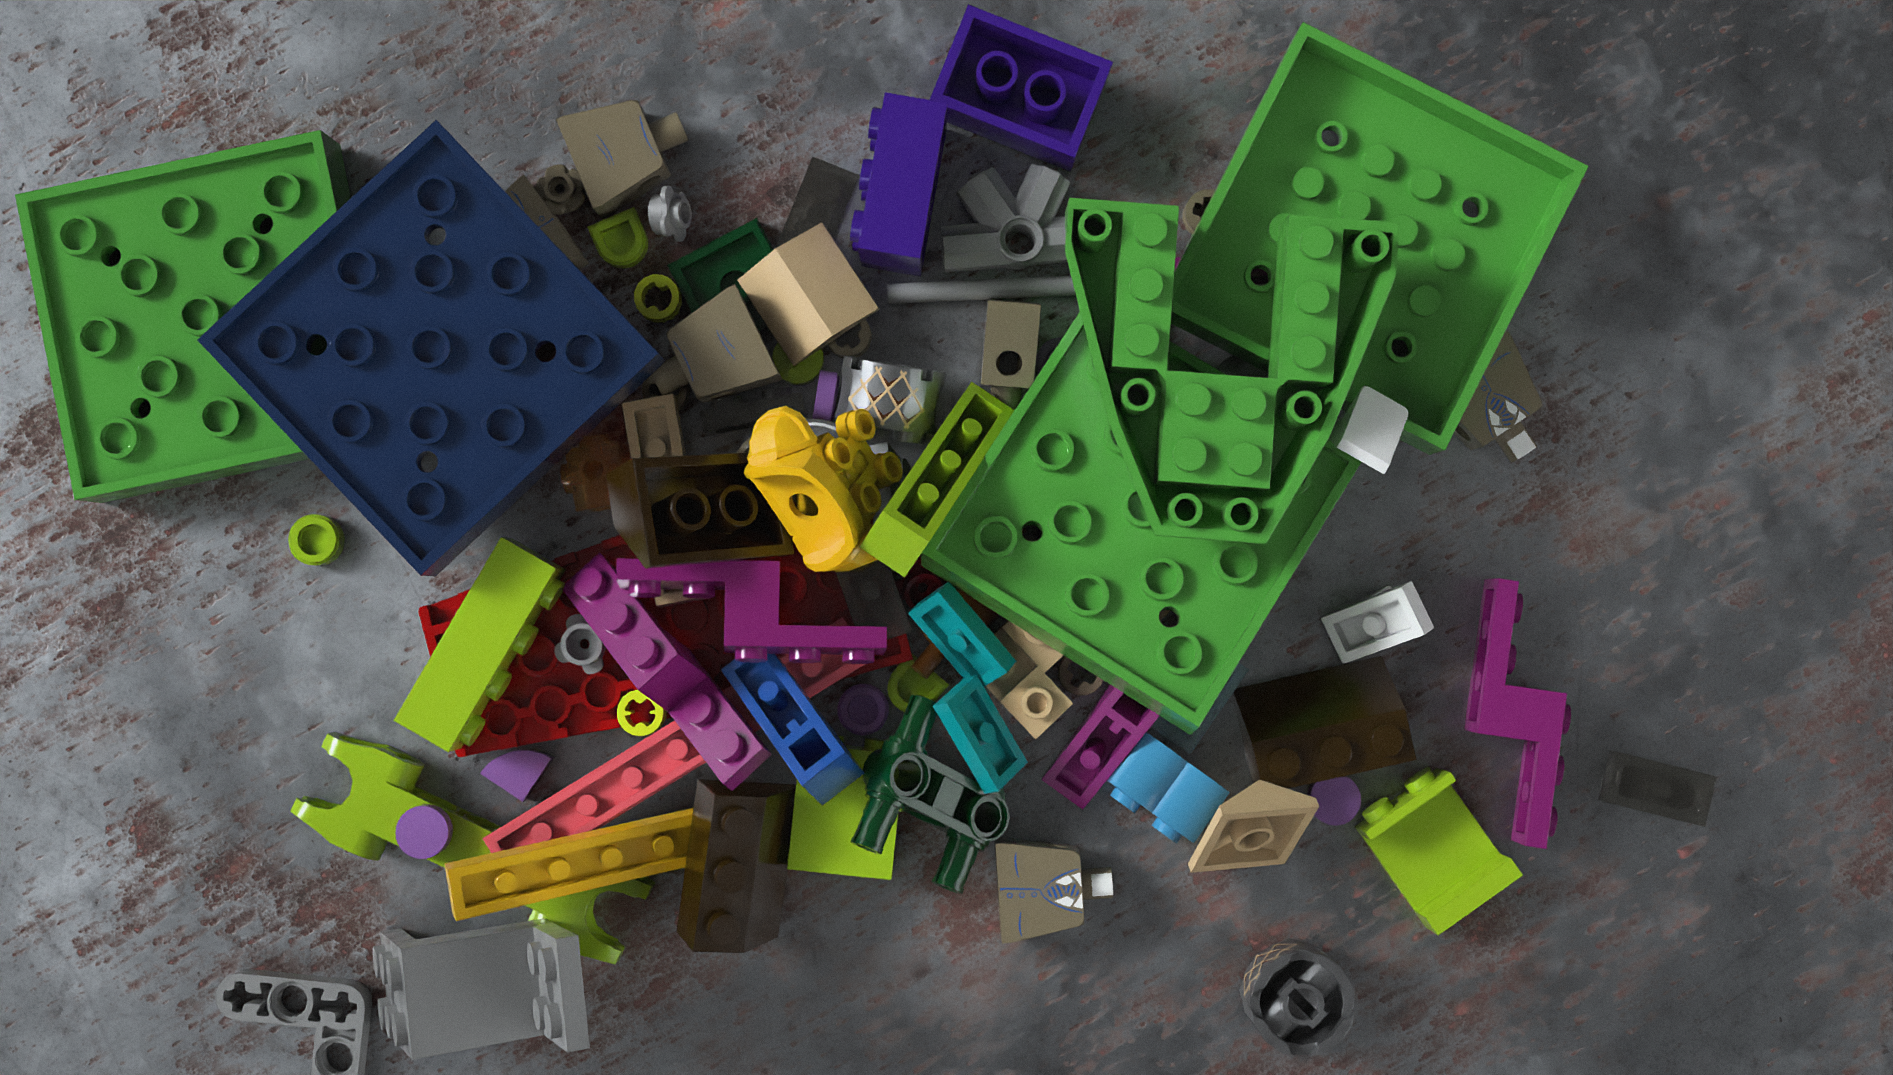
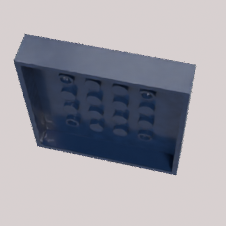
(431, 351)

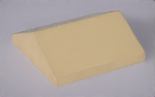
(807, 293)
(1254, 829)

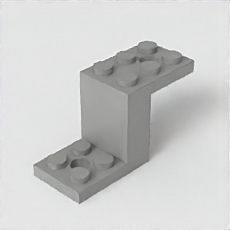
(482, 988)

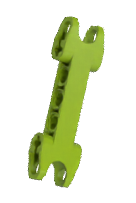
(386, 789)

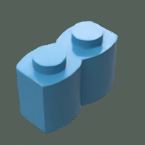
(1168, 788)

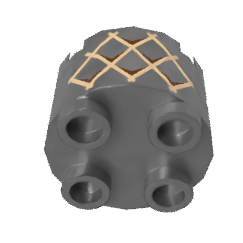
(894, 396)
(1298, 998)

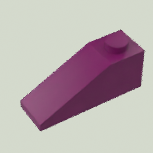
(1098, 746)

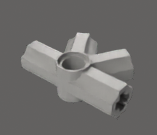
(1000, 214)

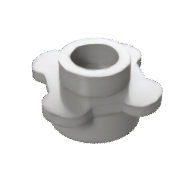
(669, 213)
(570, 650)

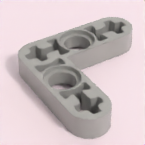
(330, 1025)

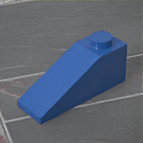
(794, 726)

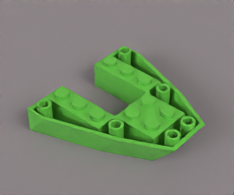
(1221, 449)

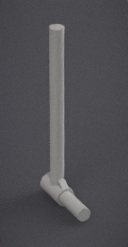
(980, 289)

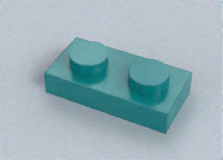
(961, 635)
(980, 734)

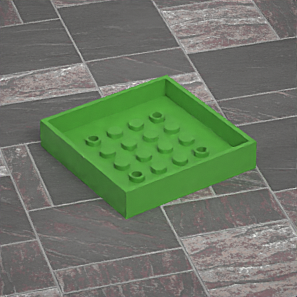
(1400, 159)
(134, 327)
(1099, 568)

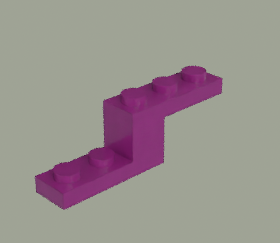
(753, 611)
(666, 673)
(1517, 713)

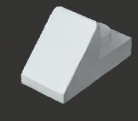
(1370, 428)
(1377, 622)

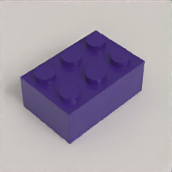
(1020, 87)
(899, 183)

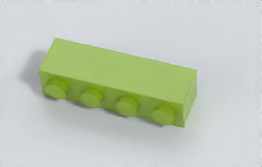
(936, 480)
(481, 645)

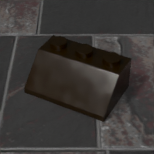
(693, 511)
(1323, 724)
(736, 866)

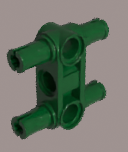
(930, 794)

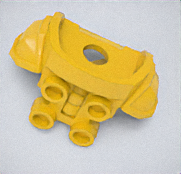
(832, 482)

